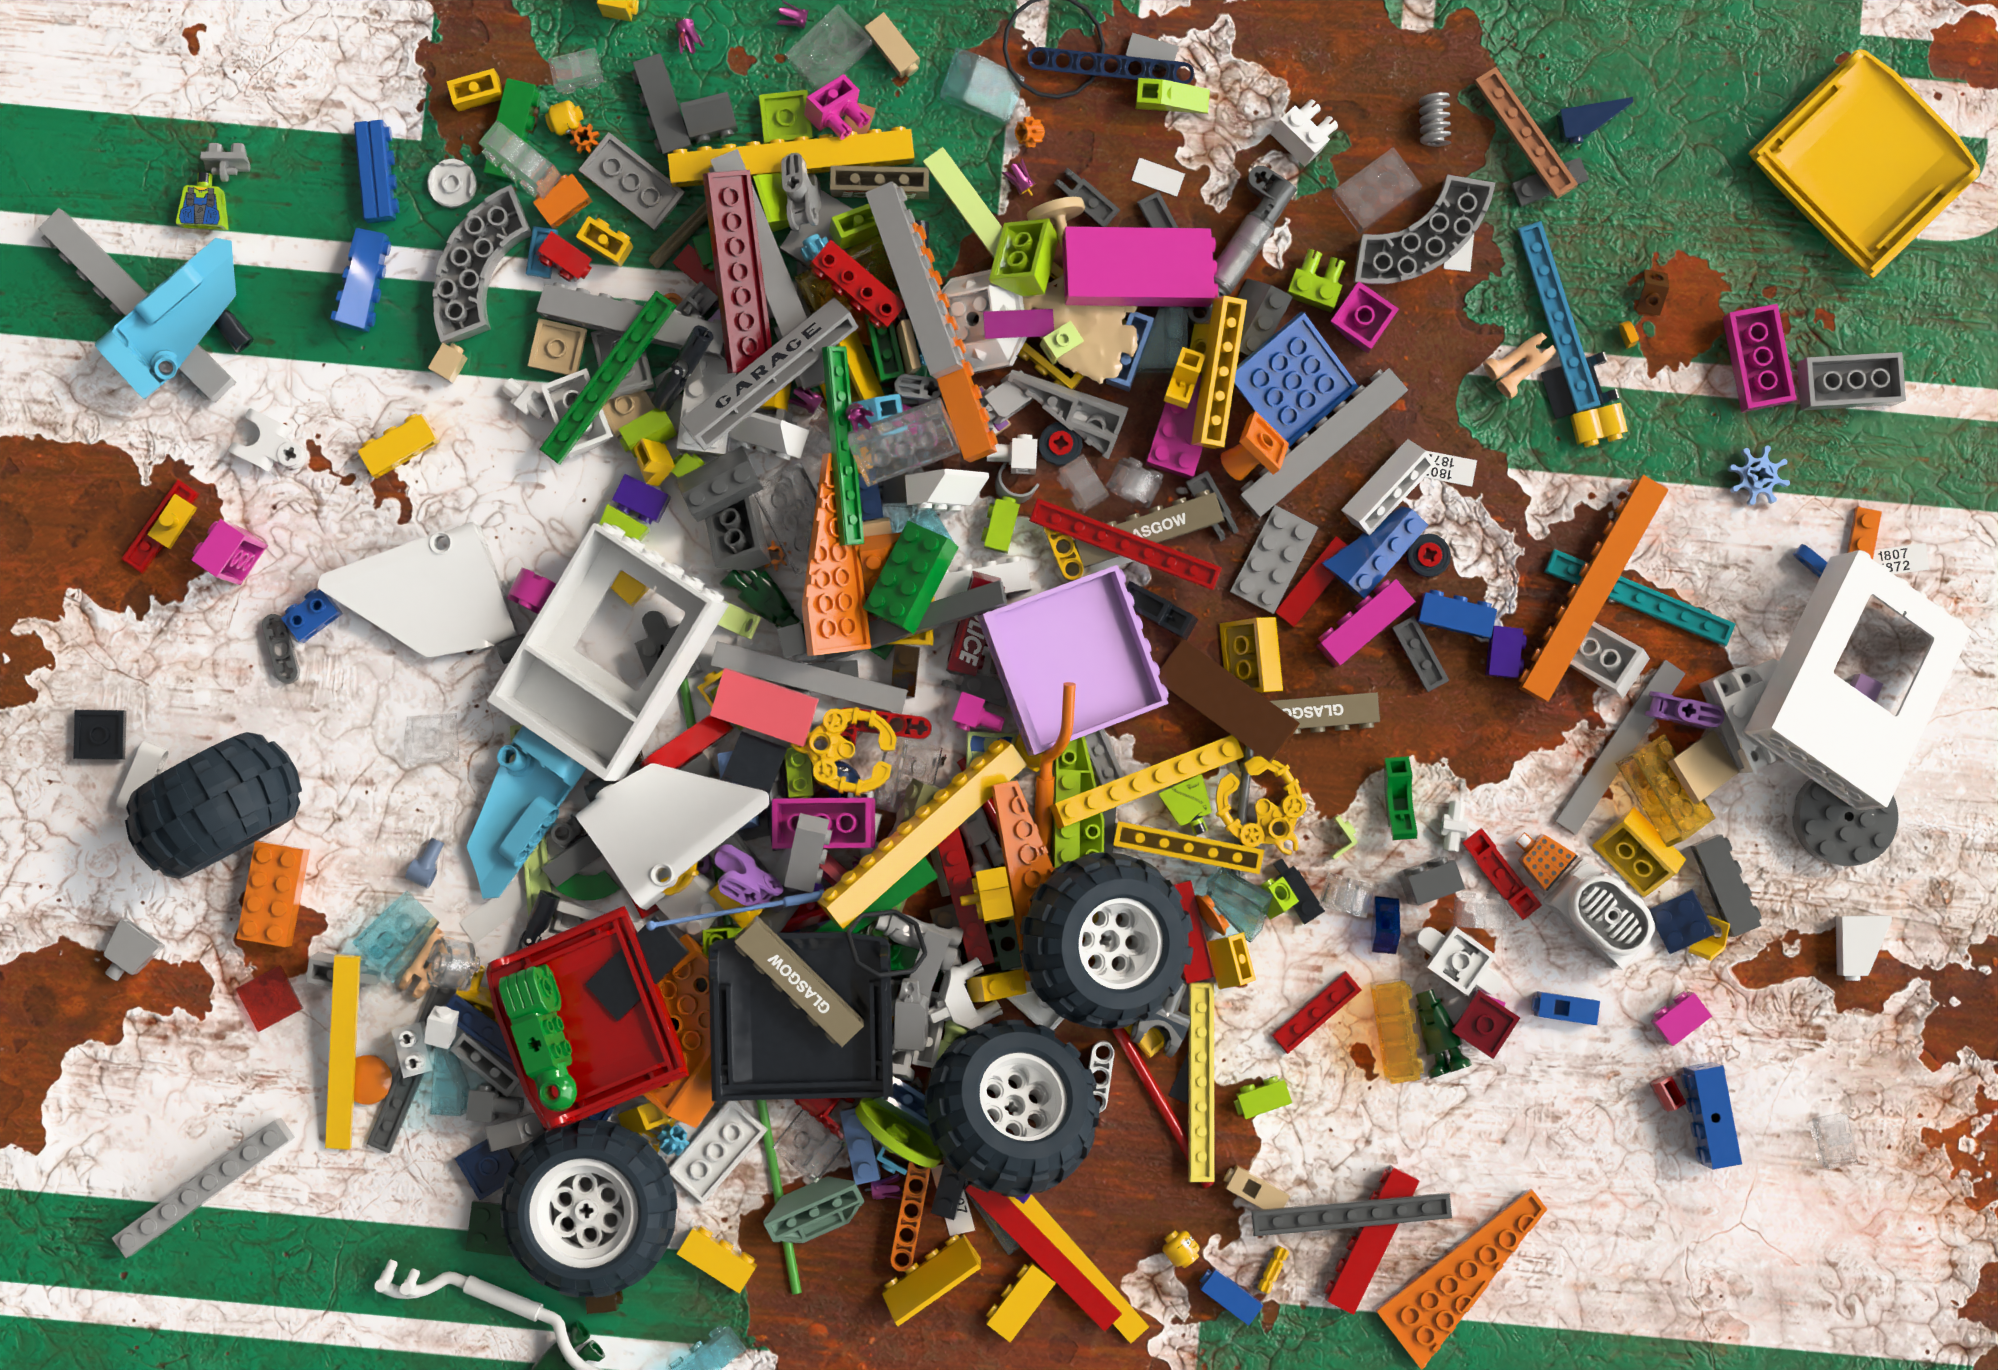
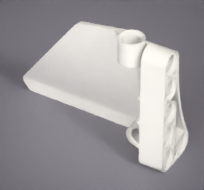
(430, 595)
(665, 822)

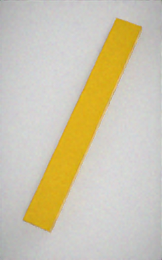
(342, 1051)
(1130, 1322)

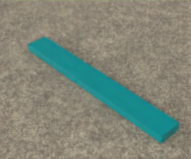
(1649, 601)

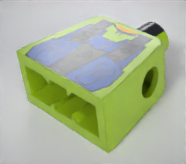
(202, 206)

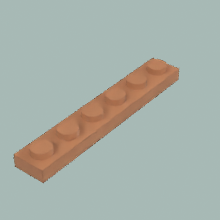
(1526, 133)

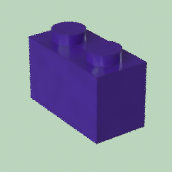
(641, 498)
(1505, 652)

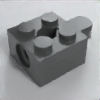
(657, 638)

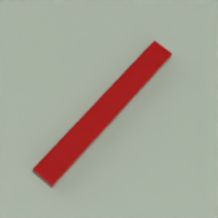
(1125, 544)
(1047, 1256)

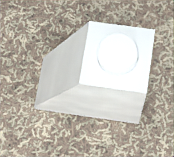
(1859, 943)

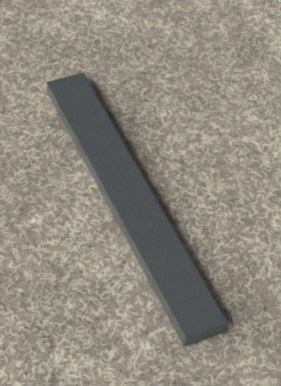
(938, 614)
(585, 850)
(403, 1089)
(1351, 1214)

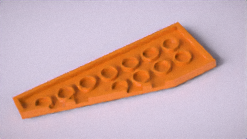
(833, 581)

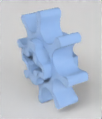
(1750, 480)

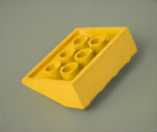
(931, 1278)

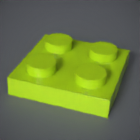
(784, 116)

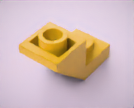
(642, 1117)

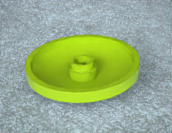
(897, 1134)

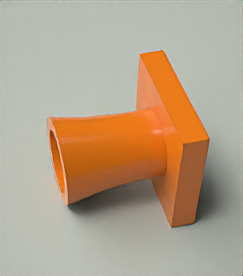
(1257, 445)

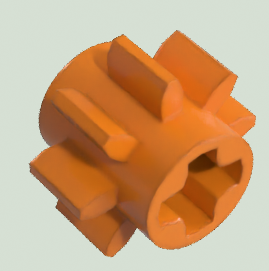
(1029, 131)
(583, 132)
(776, 563)

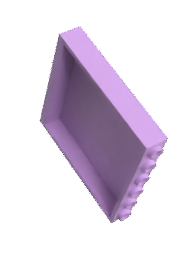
(1079, 636)

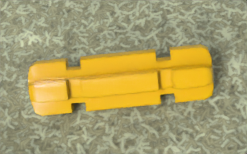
(1273, 1269)

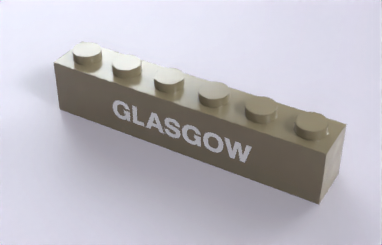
(1161, 524)
(1332, 711)
(799, 981)

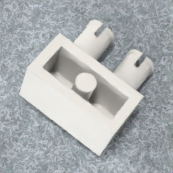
(1301, 135)
(1020, 454)
(413, 1054)

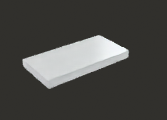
(717, 1150)

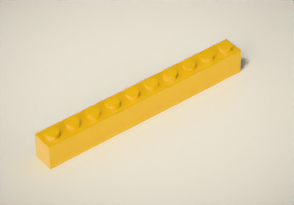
(868, 149)
(920, 833)

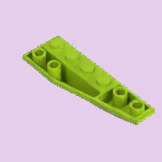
(1072, 777)

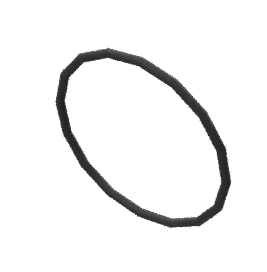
(1017, 78)

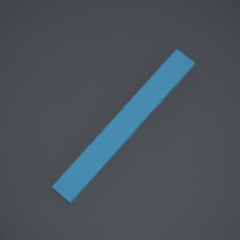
(1559, 317)

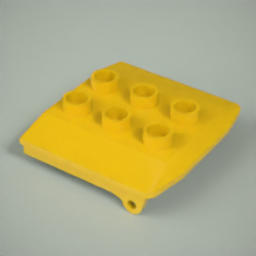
(1866, 161)

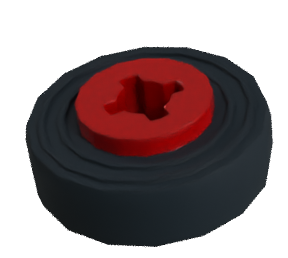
(1057, 451)
(1420, 559)

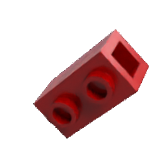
(564, 257)

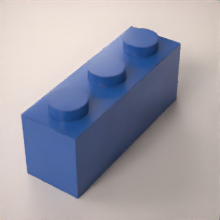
(1456, 614)

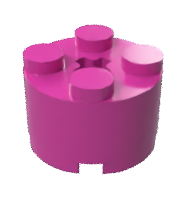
(530, 590)

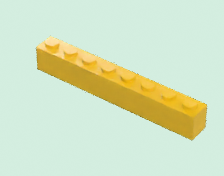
(1146, 781)

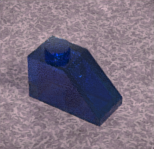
(1385, 925)

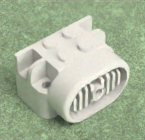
(1738, 696)
(1603, 913)

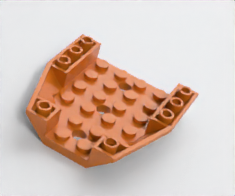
(691, 1096)

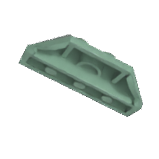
(813, 1210)

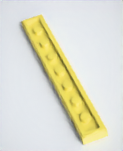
(1201, 1082)

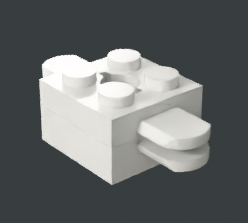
(1459, 960)

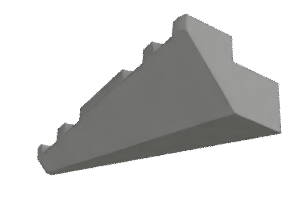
(1087, 415)

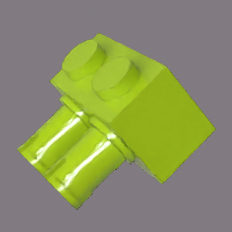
(1316, 290)

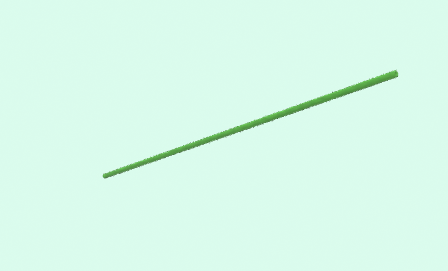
(761, 1104)

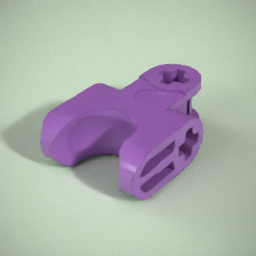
(1696, 713)
(743, 879)

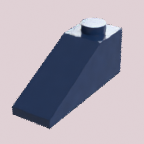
(1582, 121)

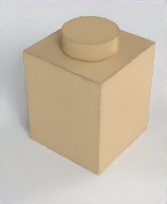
(448, 362)

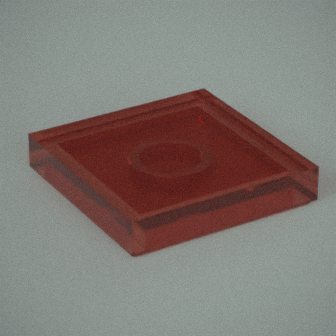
(269, 998)

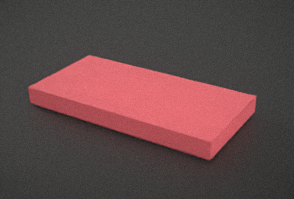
(764, 707)

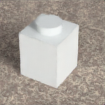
(441, 1027)

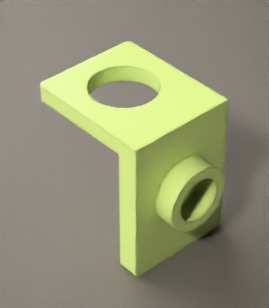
(1061, 341)
(738, 620)
(1348, 831)

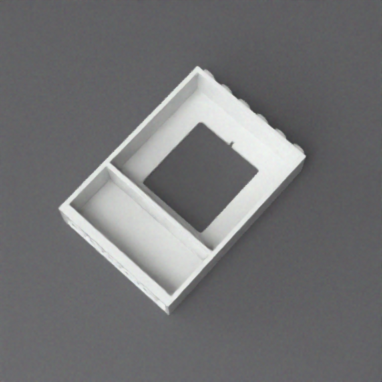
(575, 699)
(1825, 722)

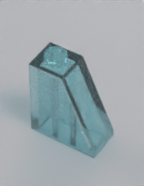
(1239, 902)

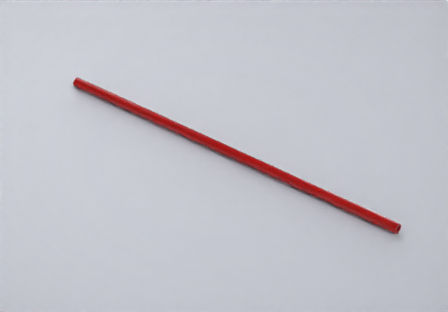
(1127, 1045)

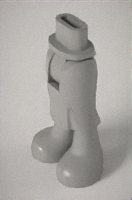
(977, 833)
(905, 934)

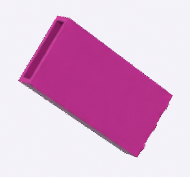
(1139, 266)

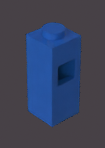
(1566, 1008)
(1230, 1295)

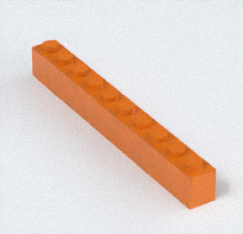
(959, 391)
(1593, 588)

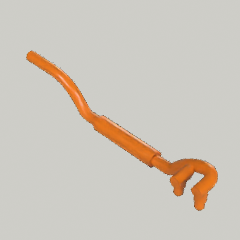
(1045, 781)

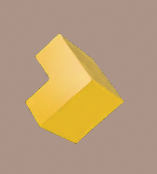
(653, 461)

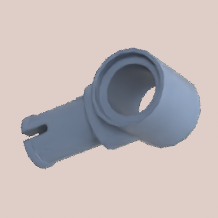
(423, 870)

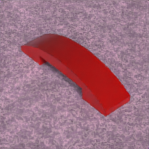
(1501, 874)

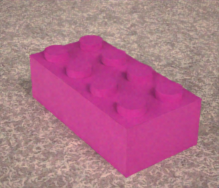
(1759, 358)
(1173, 438)
(229, 552)
(1363, 625)
(849, 819)

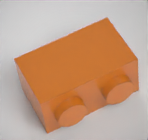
(563, 201)

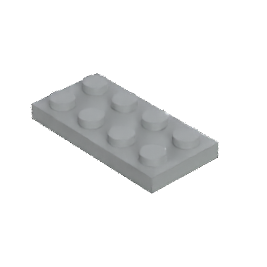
(631, 181)
(1273, 559)

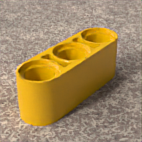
(1063, 560)

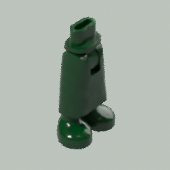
(762, 596)
(1437, 1036)
(553, 1358)

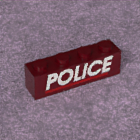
(969, 640)

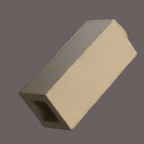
(893, 46)
(1255, 1189)

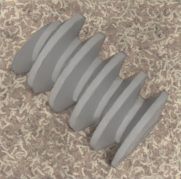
(1432, 119)

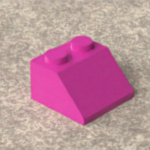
(1364, 317)

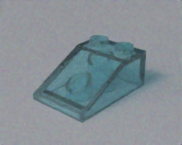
(980, 86)
(397, 936)
(449, 1085)

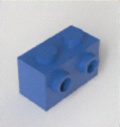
(311, 615)

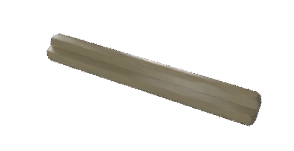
(679, 237)

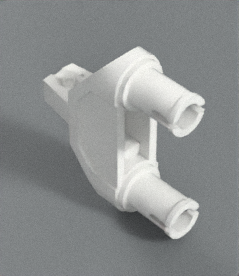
(955, 1000)

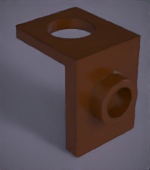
(1653, 292)

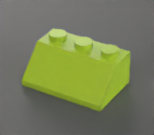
(1025, 257)

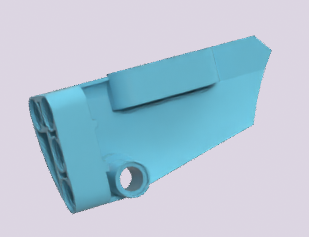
(171, 319)
(519, 808)

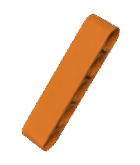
(907, 1221)

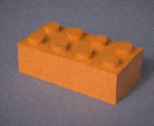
(273, 893)

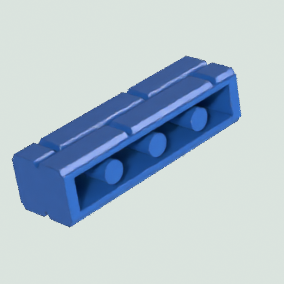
(375, 171)

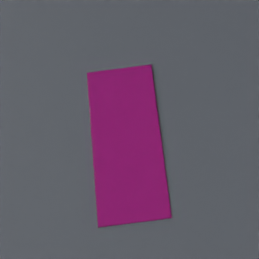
(1018, 323)

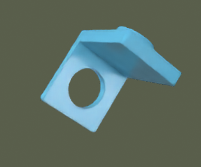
(889, 1164)

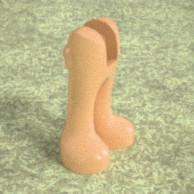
(1527, 351)
(418, 969)

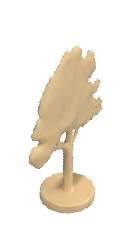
(1097, 325)

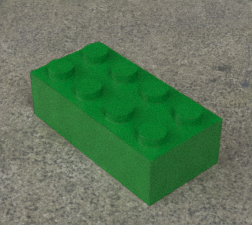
(911, 577)

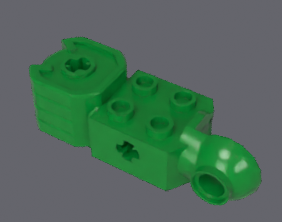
(530, 1003)

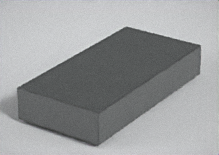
(1156, 212)

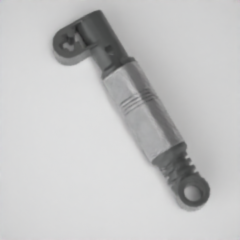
(1250, 235)

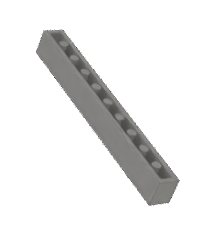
(779, 289)
(125, 294)

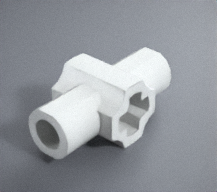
(525, 399)
(1454, 826)

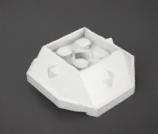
(970, 297)

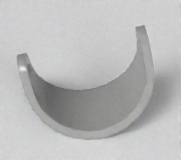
(1003, 491)

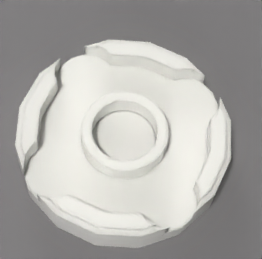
(452, 183)

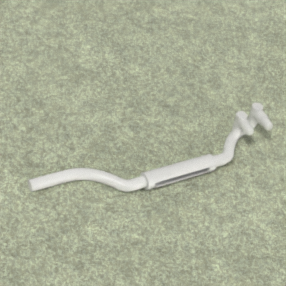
(486, 1292)

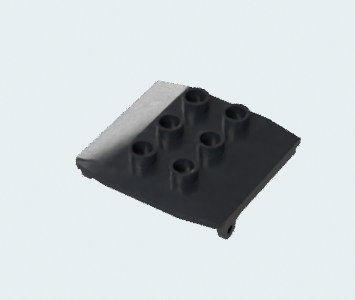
(771, 1048)

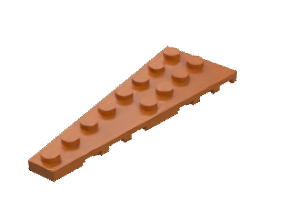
(1022, 850)
(1439, 1297)

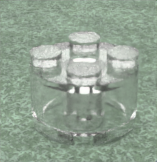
(1134, 482)
(1346, 895)
(452, 964)

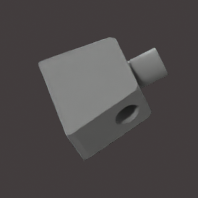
(130, 949)

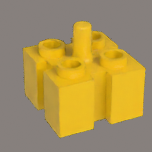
(991, 896)

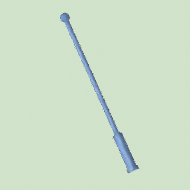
(787, 901)

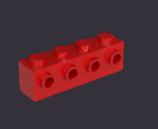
(857, 285)

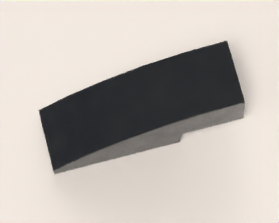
(1161, 611)

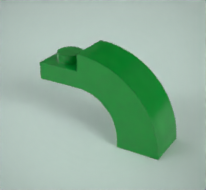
(1399, 798)

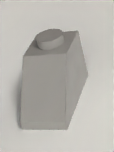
(513, 1132)

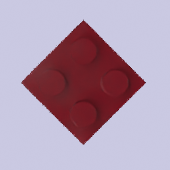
(1485, 1024)

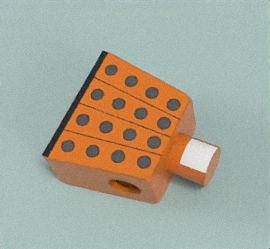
(1544, 859)

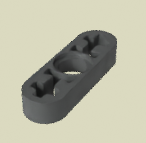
(280, 667)

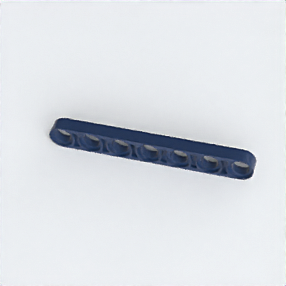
(1099, 60)

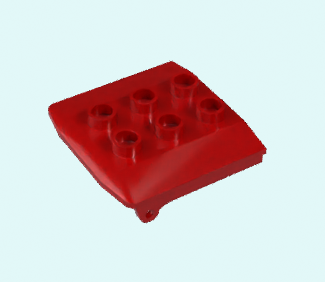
(609, 1056)

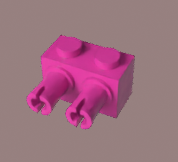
(831, 103)
(971, 714)

